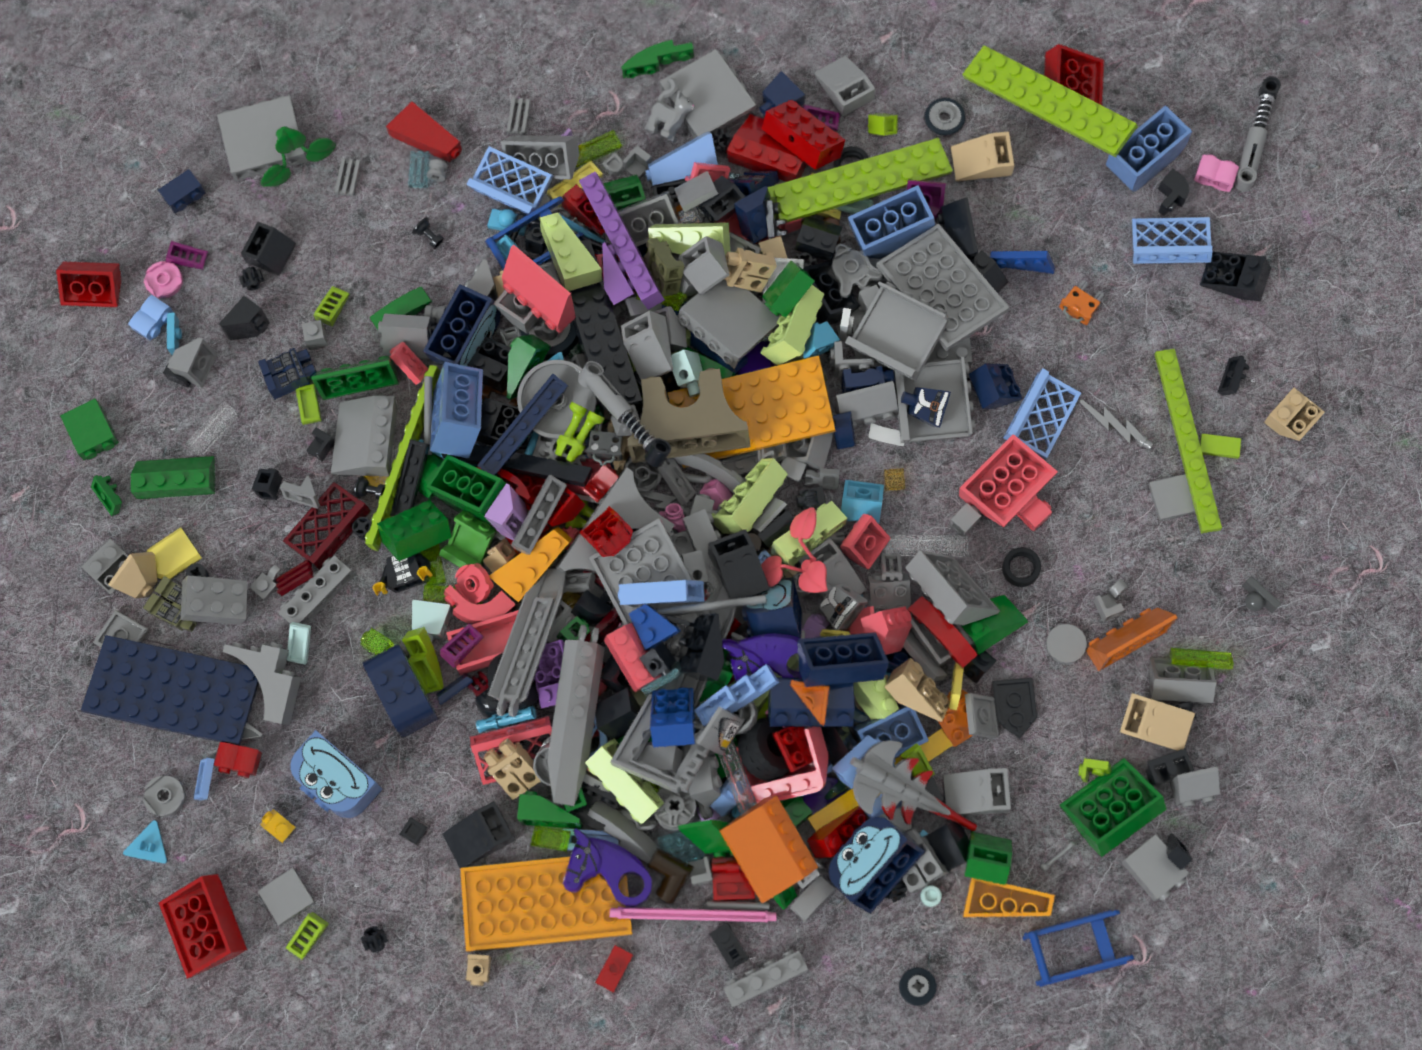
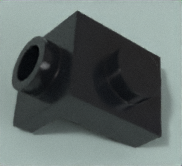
(979, 666)

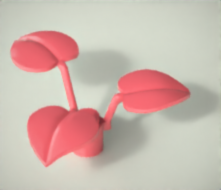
(813, 572)

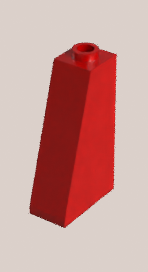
(424, 133)

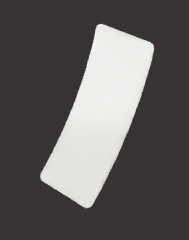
(885, 435)

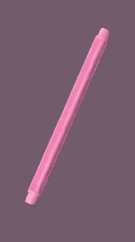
(692, 914)

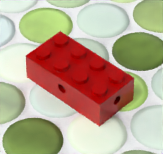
(803, 134)

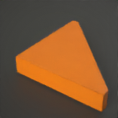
(814, 698)

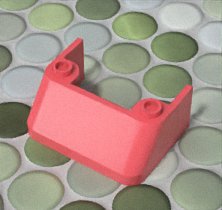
(800, 782)

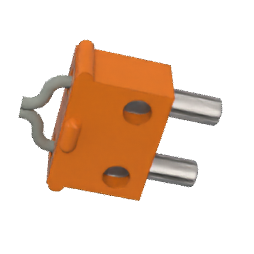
(1080, 304)

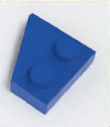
(652, 626)

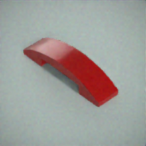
(524, 493)
(943, 631)

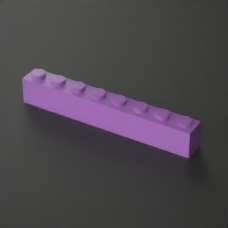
(621, 240)

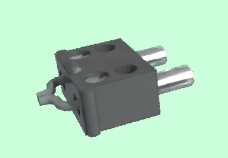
(604, 446)

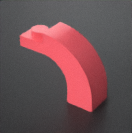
(476, 613)

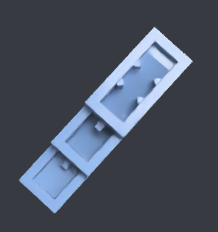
(738, 695)

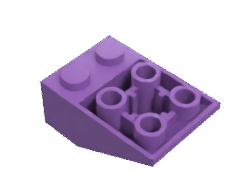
(616, 282)
(548, 673)

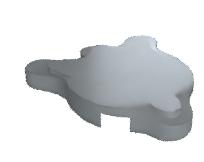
(852, 269)

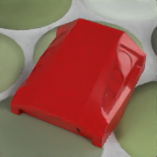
(608, 533)

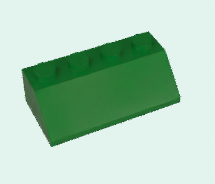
(173, 477)

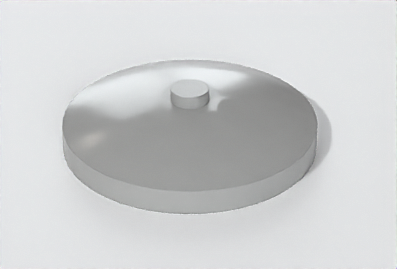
(560, 415)

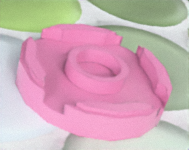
(163, 279)

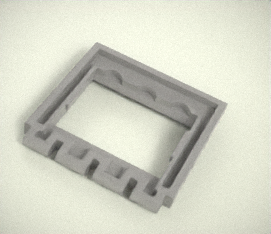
(634, 743)

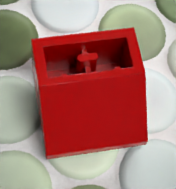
(794, 747)

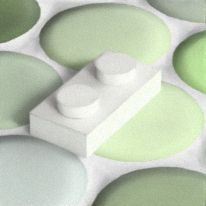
(846, 324)

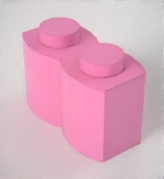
(1216, 173)

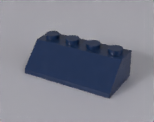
(841, 659)
(788, 709)

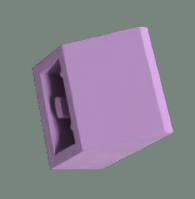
(507, 512)

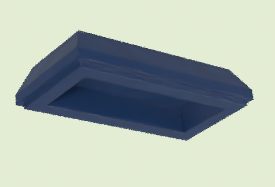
(844, 430)
(453, 688)

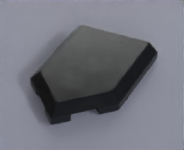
(1015, 704)

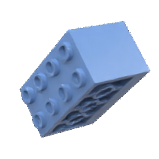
(456, 410)

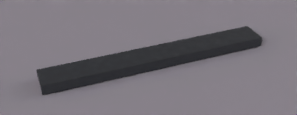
(535, 466)

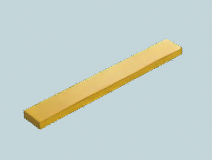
(936, 745)

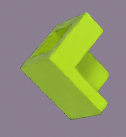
(882, 124)

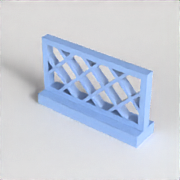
(505, 197)
(1171, 252)
(1028, 404)

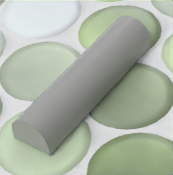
(538, 515)

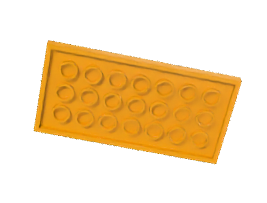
(776, 402)
(530, 906)

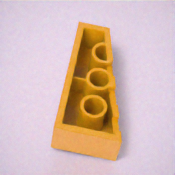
(524, 570)
(1007, 900)

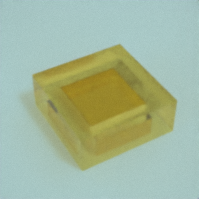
(894, 479)

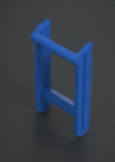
(540, 212)
(1101, 939)

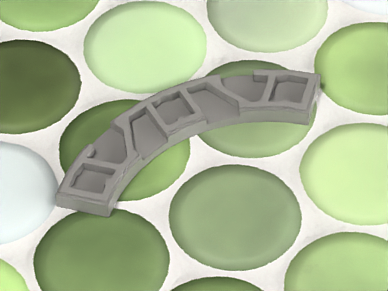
(712, 467)

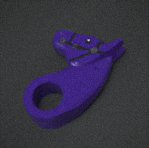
(760, 650)
(599, 856)

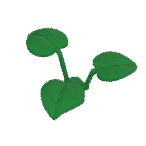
(290, 140)

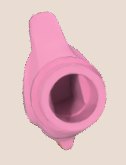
(674, 514)

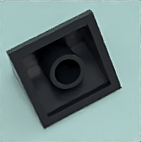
(616, 713)
(950, 845)

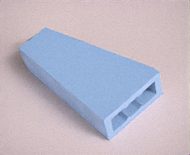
(680, 161)
(661, 592)

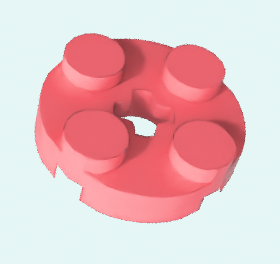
(482, 582)

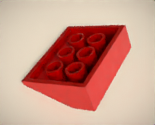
(1076, 71)
(760, 152)
(202, 925)

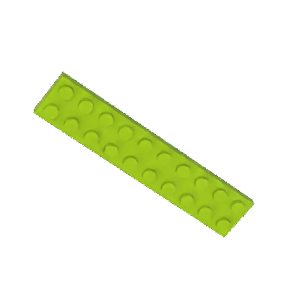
(1050, 101)
(860, 180)

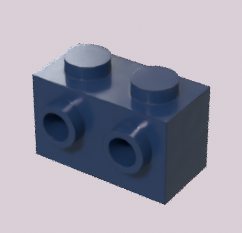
(181, 191)

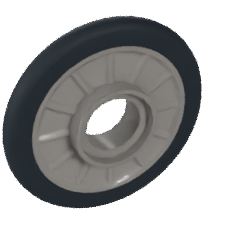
(941, 126)

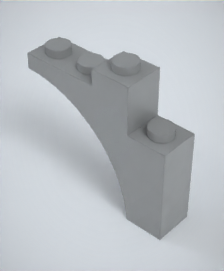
(277, 684)

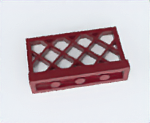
(340, 531)

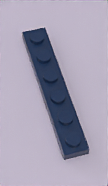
(523, 425)

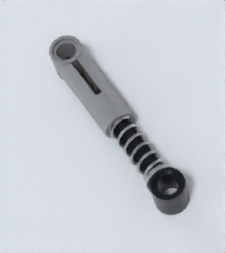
(1257, 135)
(594, 379)

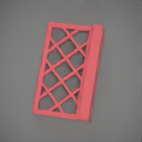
(515, 734)

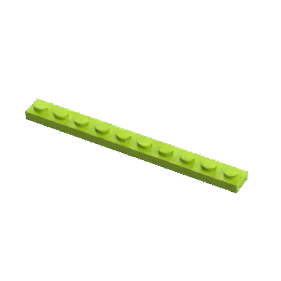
(412, 432)
(1188, 441)

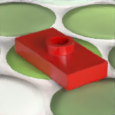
(614, 968)

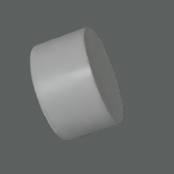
(1118, 588)

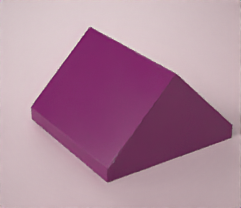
(933, 193)

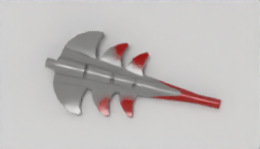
(878, 776)

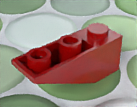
(579, 206)
(831, 837)

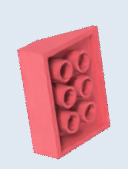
(538, 290)
(1007, 481)

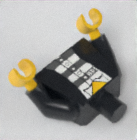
(403, 574)

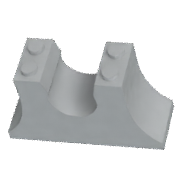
(631, 507)

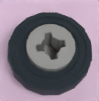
(914, 992)

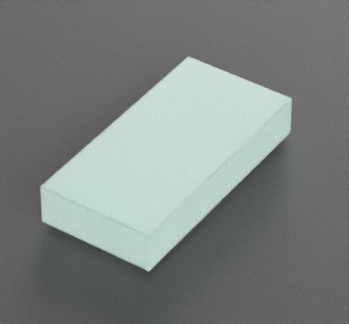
(298, 643)

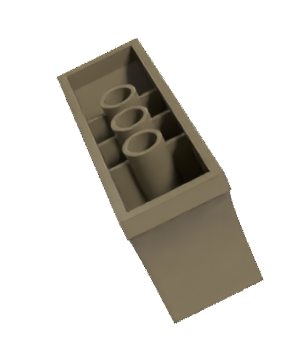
(690, 430)

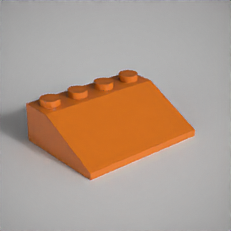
(1130, 637)
(768, 848)

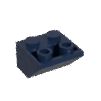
(995, 385)

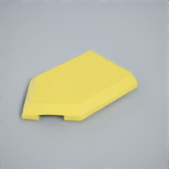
(174, 554)

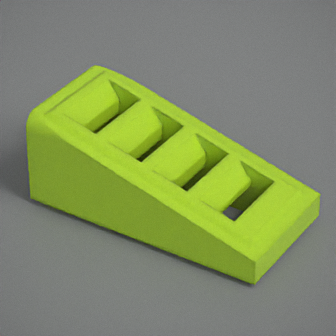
(319, 313)
(311, 917)

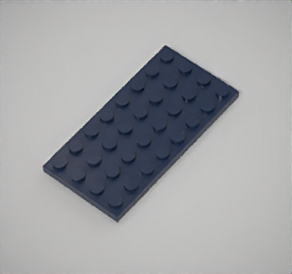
(171, 690)

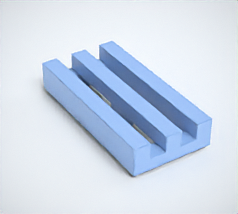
(203, 779)

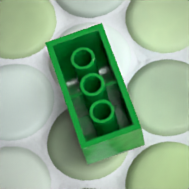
(465, 487)

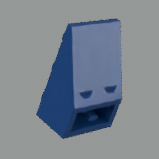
(672, 717)

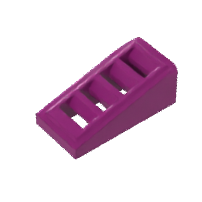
(824, 113)
(174, 246)
(465, 650)

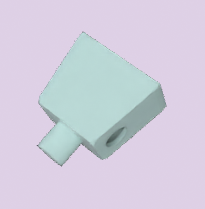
(687, 370)
(432, 617)

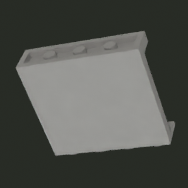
(713, 91)
(252, 137)
(728, 321)
(899, 331)
(943, 376)

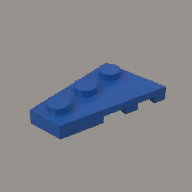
(1024, 260)

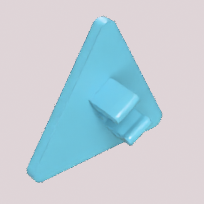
(148, 845)

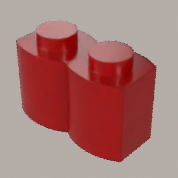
(237, 759)

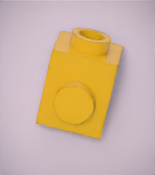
(277, 825)

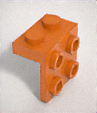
(955, 722)

